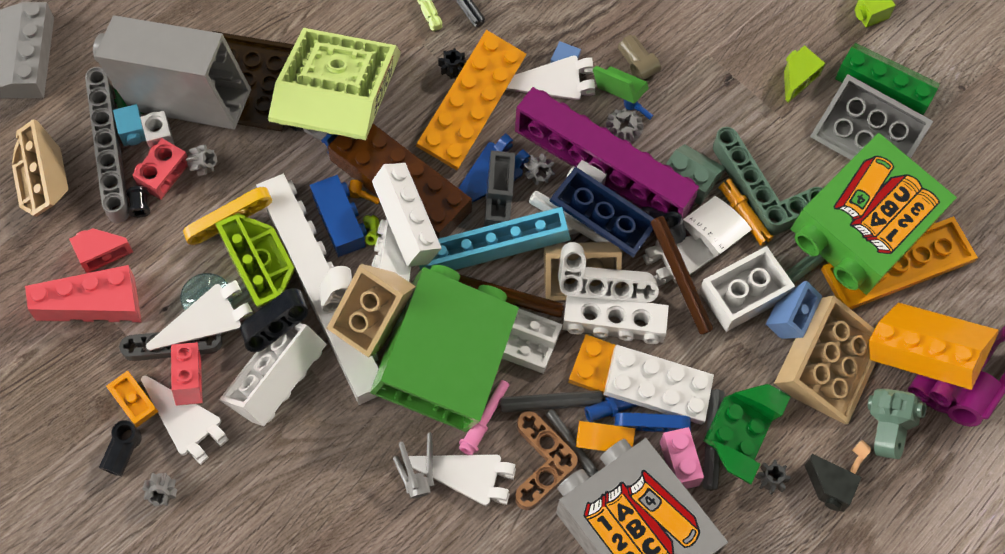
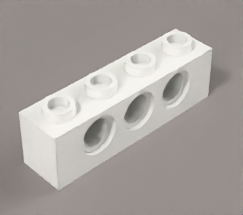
(627, 311)

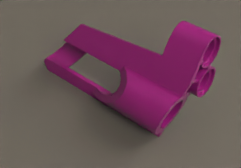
(962, 404)

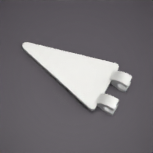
(557, 79)
(693, 252)
(204, 318)
(184, 423)
(470, 475)

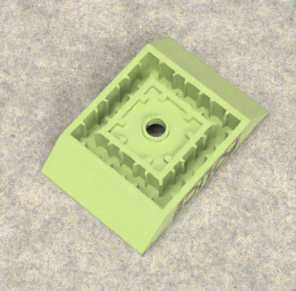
(333, 83)

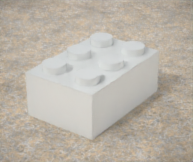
(746, 288)

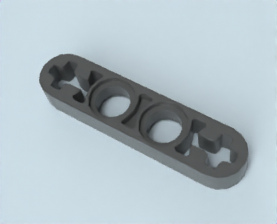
(140, 354)

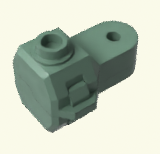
(896, 414)

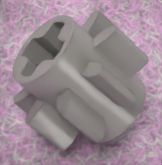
(201, 160)
(545, 166)
(159, 489)

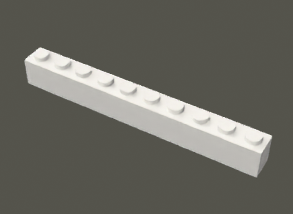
(311, 268)

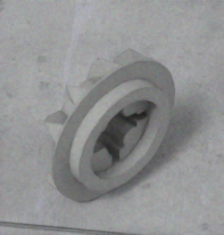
(635, 123)

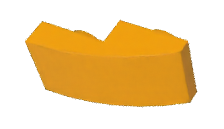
(602, 436)

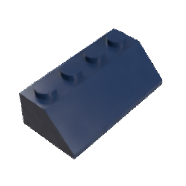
(603, 211)

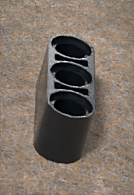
(274, 320)

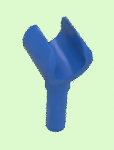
(630, 106)

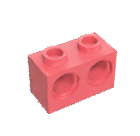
(166, 171)
(186, 373)

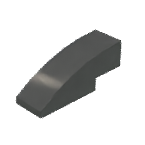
(499, 188)

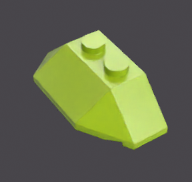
(256, 256)

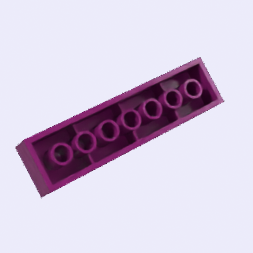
(628, 170)

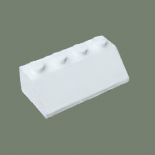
(273, 374)

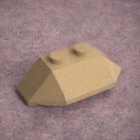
(38, 169)

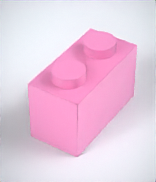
(682, 457)

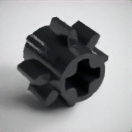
(452, 63)

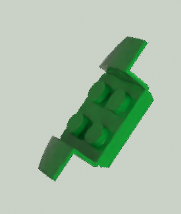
(742, 426)

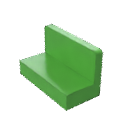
(620, 83)

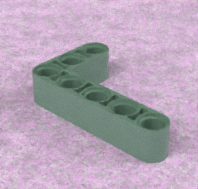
(760, 187)

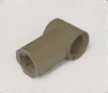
(641, 62)

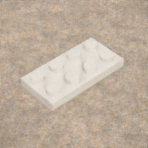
(658, 384)

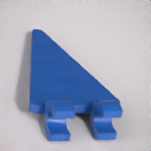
(476, 180)

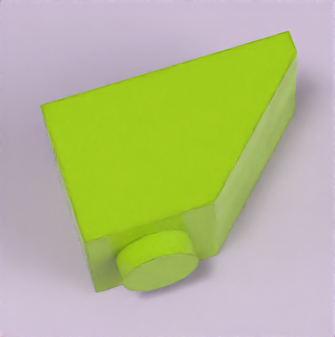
(873, 11)
(801, 70)

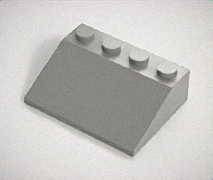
(25, 49)
(861, 113)

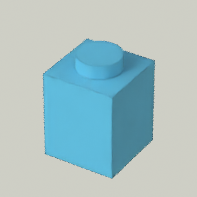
(129, 125)

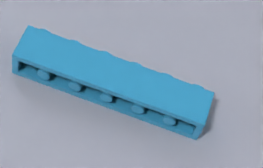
(502, 240)

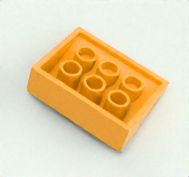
(932, 344)

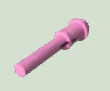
(470, 443)

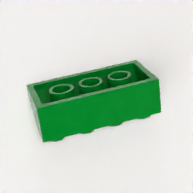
(888, 78)

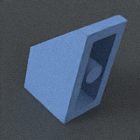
(794, 312)

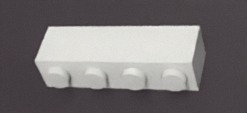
(406, 214)
(389, 254)

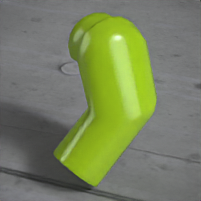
(373, 223)

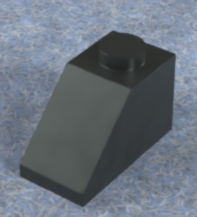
(832, 483)

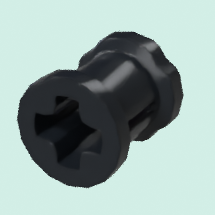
(138, 201)

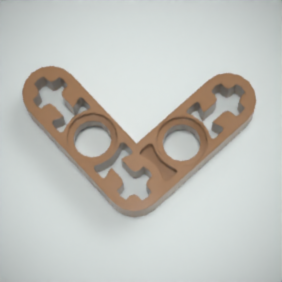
(551, 465)

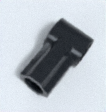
(673, 220)
(120, 450)

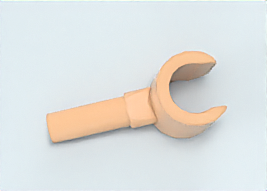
(862, 449)

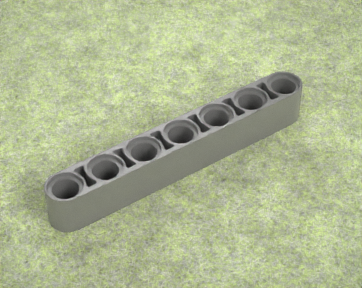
(107, 153)

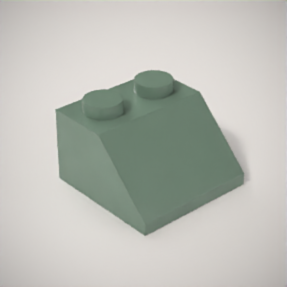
(698, 168)

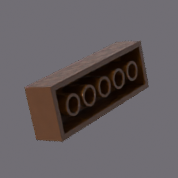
(364, 158)

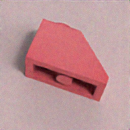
(99, 248)

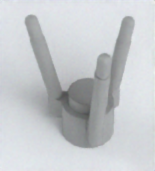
(416, 484)

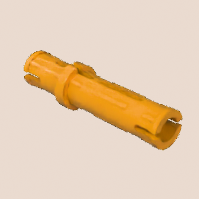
(741, 206)

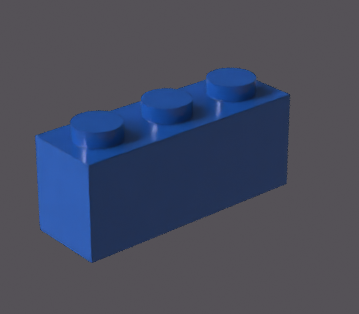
(339, 215)

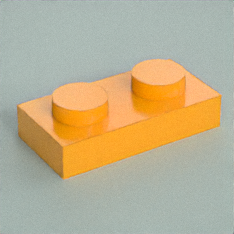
(132, 399)

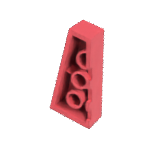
(86, 297)

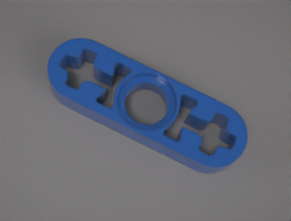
(652, 422)

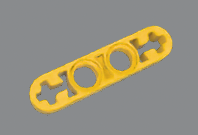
(246, 205)

